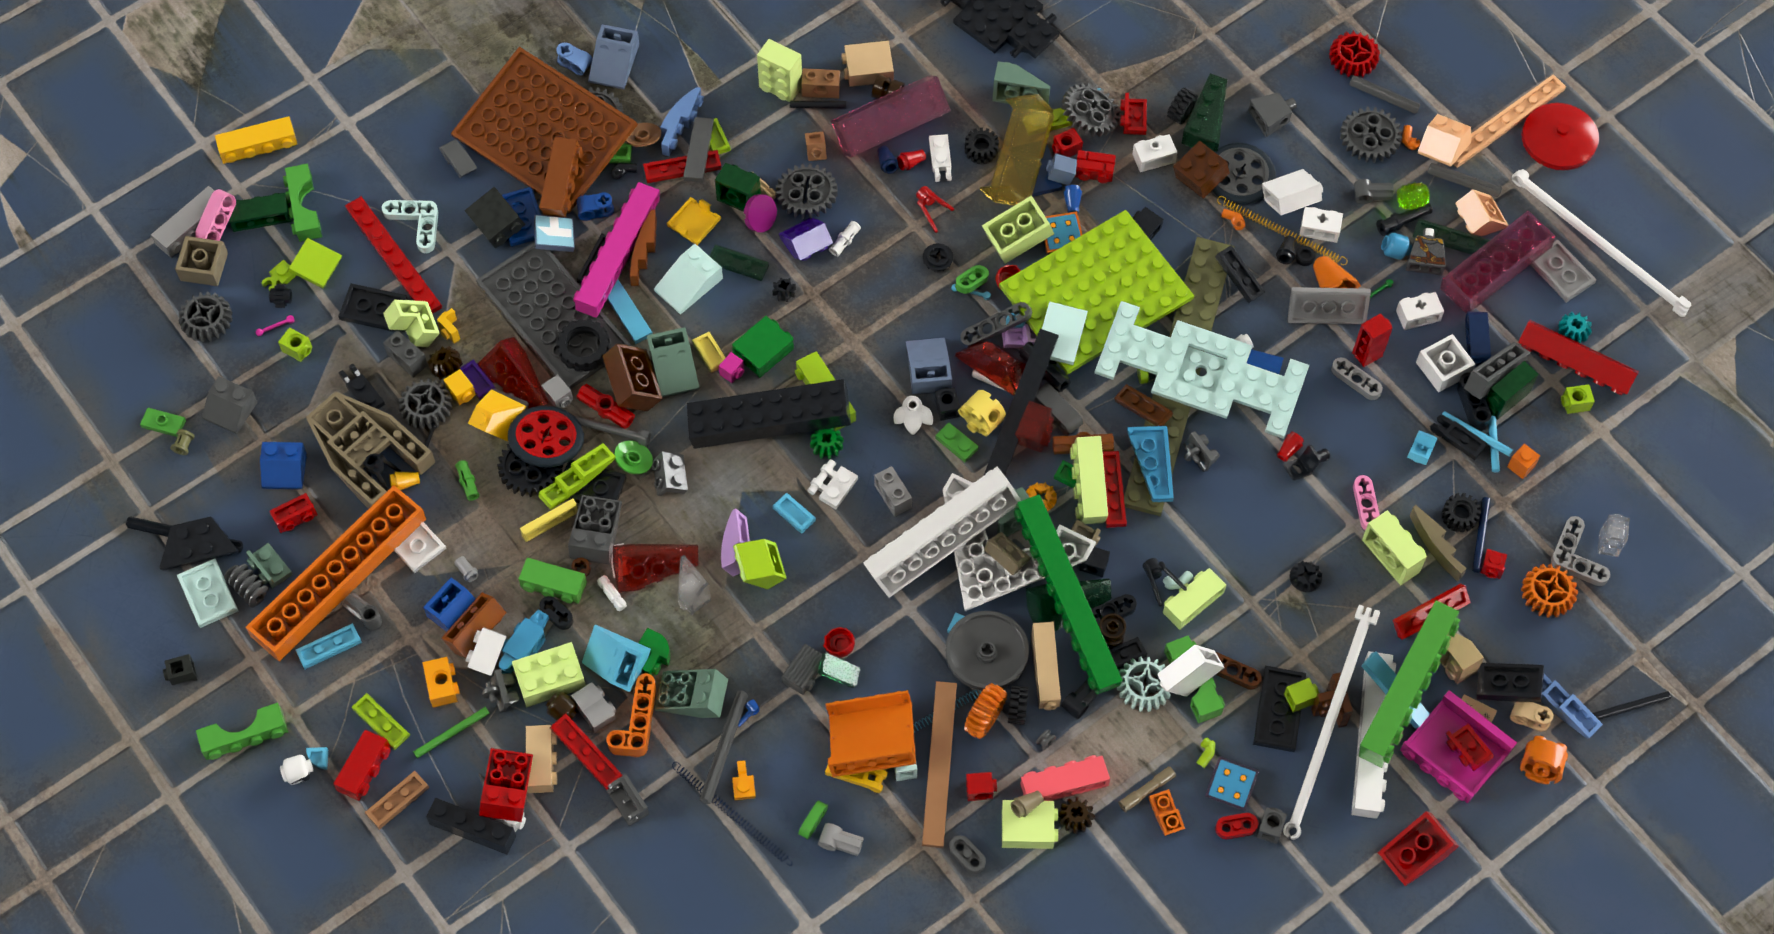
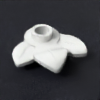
(913, 417)

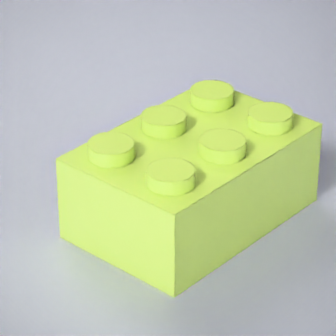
(779, 70)
(1018, 229)
(1394, 547)
(548, 673)

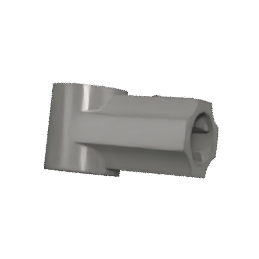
(835, 838)

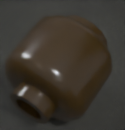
(561, 704)

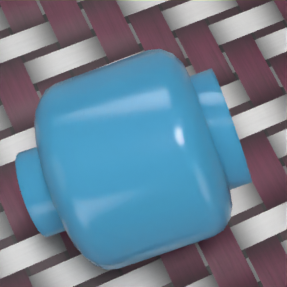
(1396, 246)

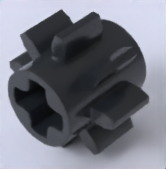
(784, 289)
(280, 295)

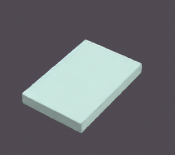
(1068, 324)
(207, 593)

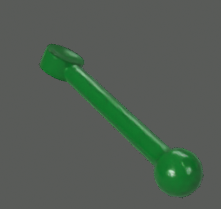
(1389, 283)

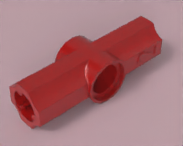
(596, 400)

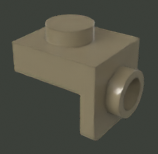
(1083, 529)

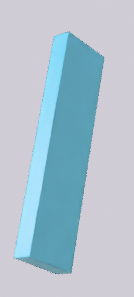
(628, 313)
(1384, 677)

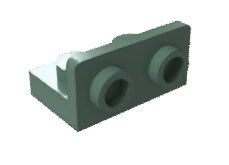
(269, 564)

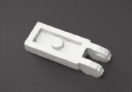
(940, 156)

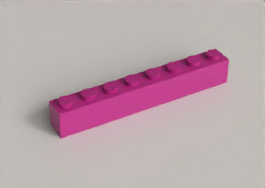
(616, 250)

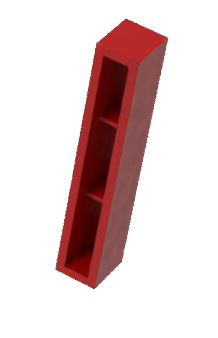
(1578, 357)

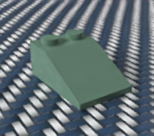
(1014, 81)

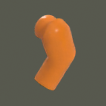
(1236, 218)

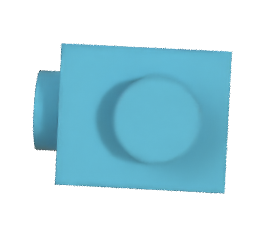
(1422, 447)

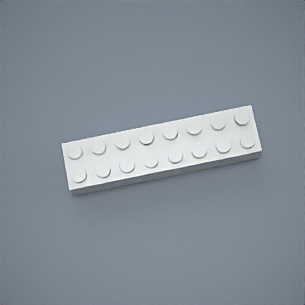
(942, 532)

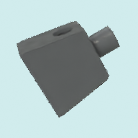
(1271, 112)

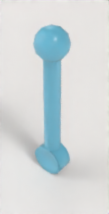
(986, 295)

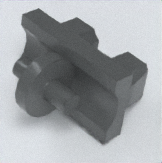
(1198, 452)
(497, 691)

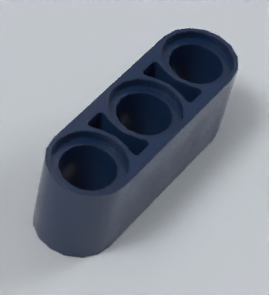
(1477, 336)

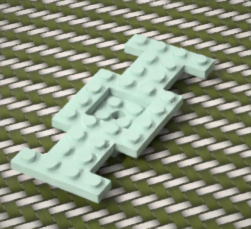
(1225, 379)

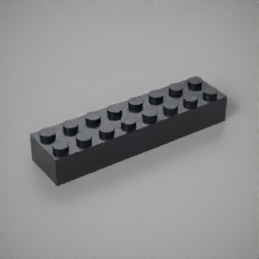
(768, 414)

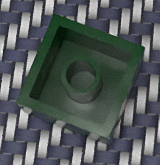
(736, 186)

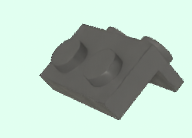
(669, 473)

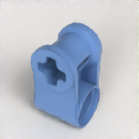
(573, 58)

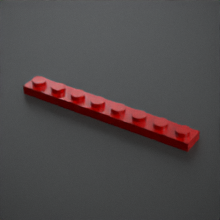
(391, 253)

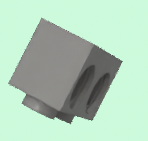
(893, 491)

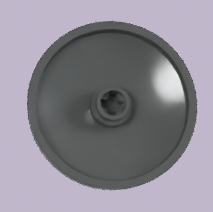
(987, 650)

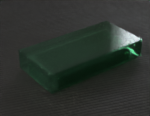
(839, 670)

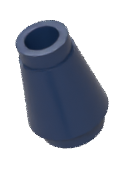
(887, 160)

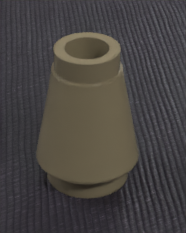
(1027, 803)

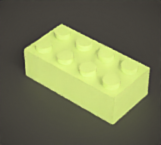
(1090, 480)

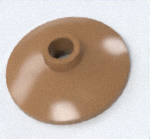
(644, 135)

